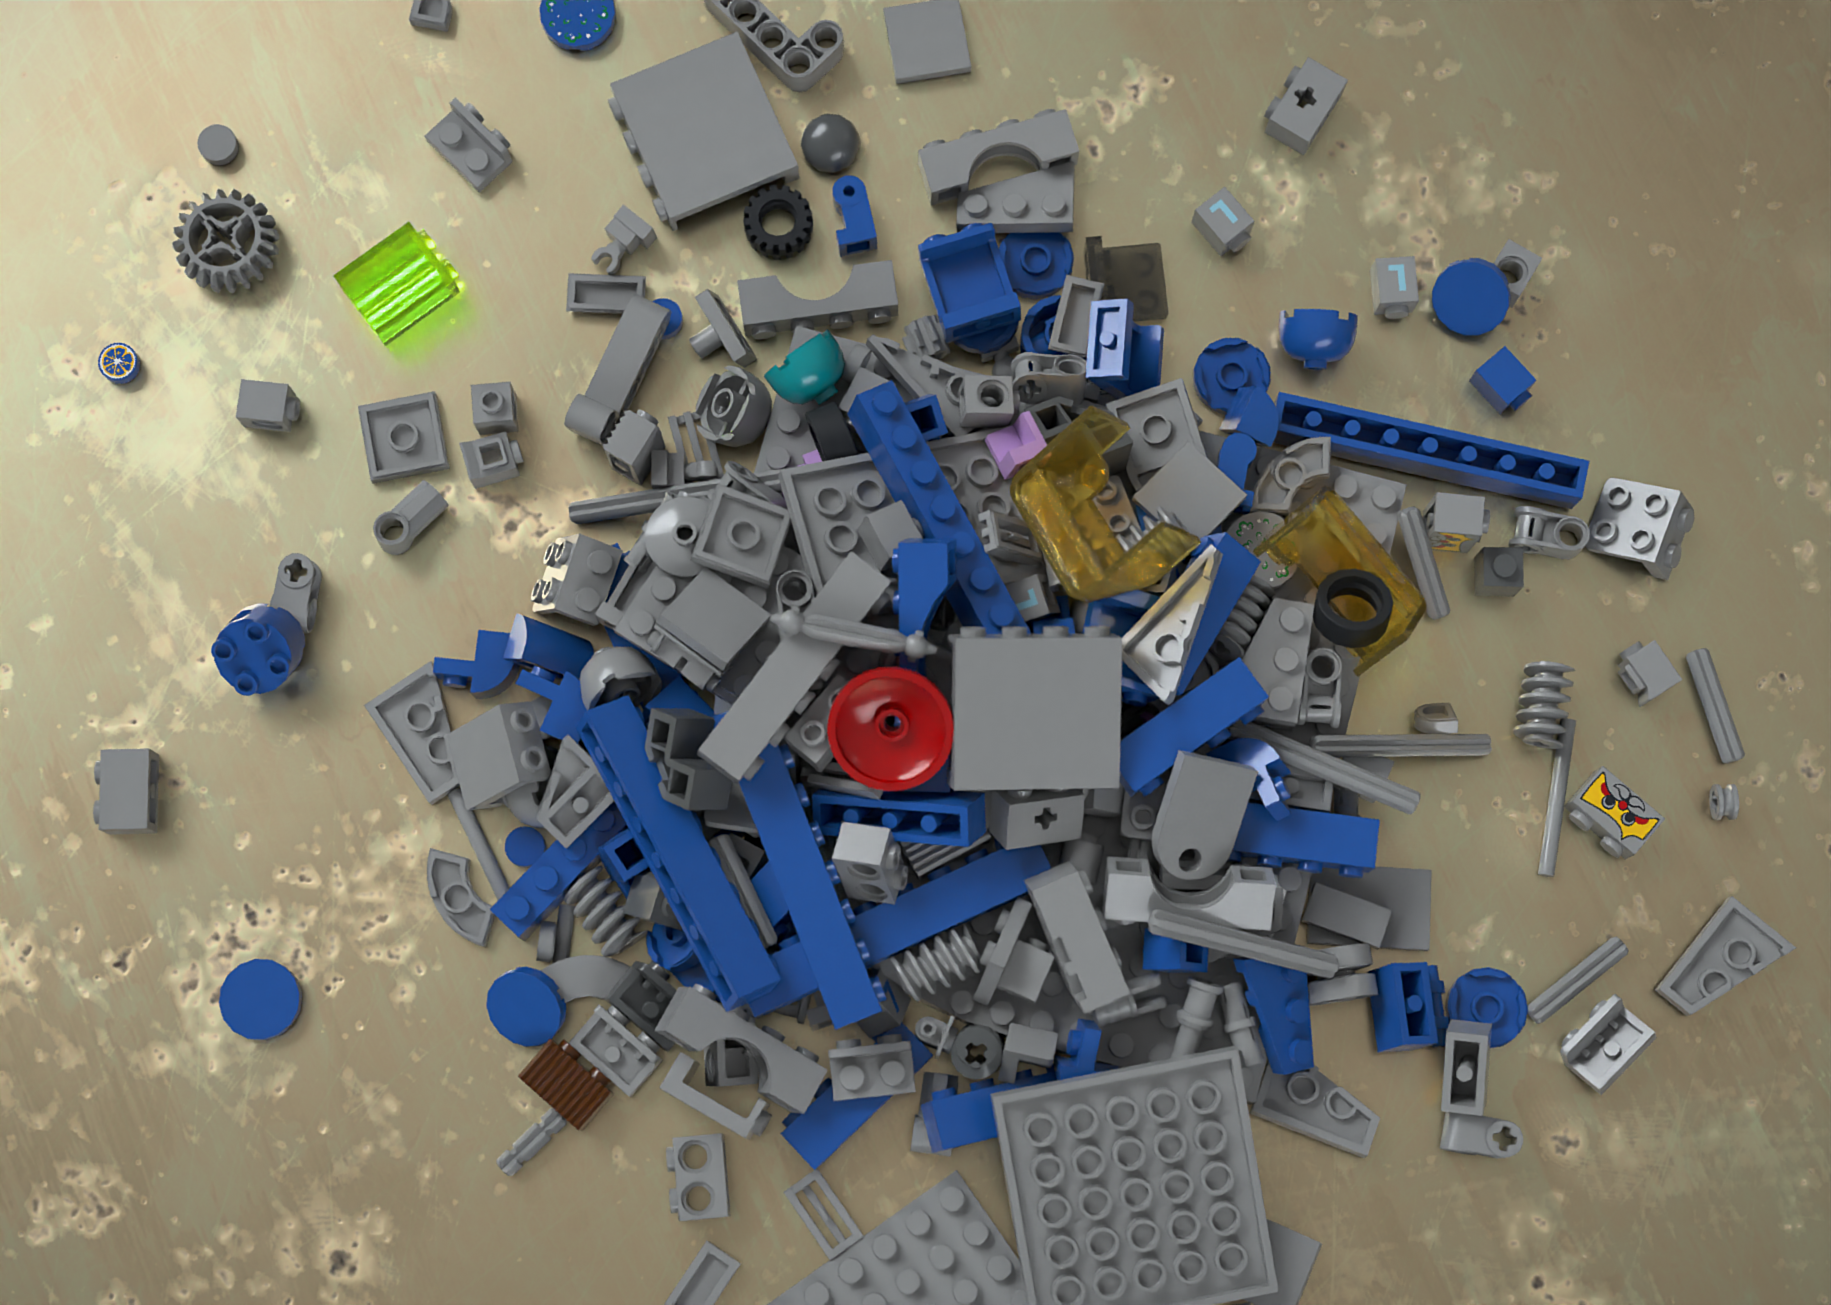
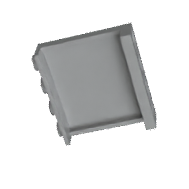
(702, 128)
(1036, 709)

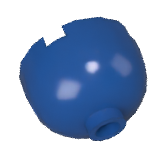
(1317, 336)

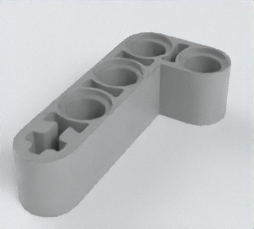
(791, 50)
(619, 371)

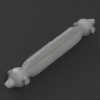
(853, 634)

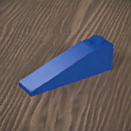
(1230, 581)

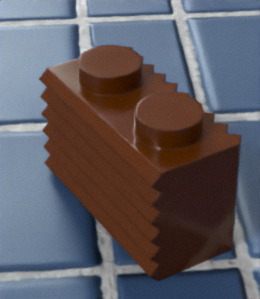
(566, 1083)

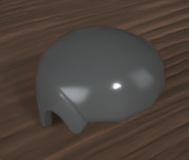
(830, 142)

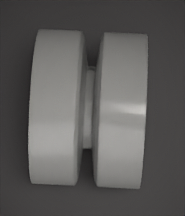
(1345, 984)

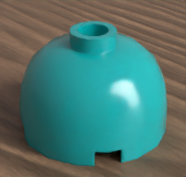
(809, 371)

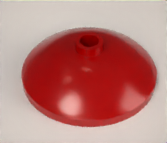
(883, 754)

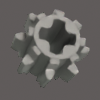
(926, 338)

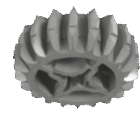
(215, 251)

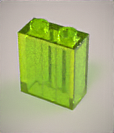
(398, 282)

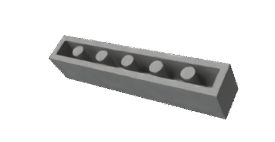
(790, 672)

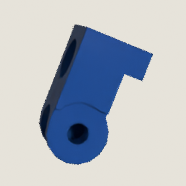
(853, 205)
(1234, 461)

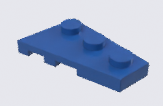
(1283, 1013)

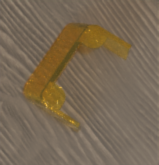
(1058, 506)
(1329, 537)

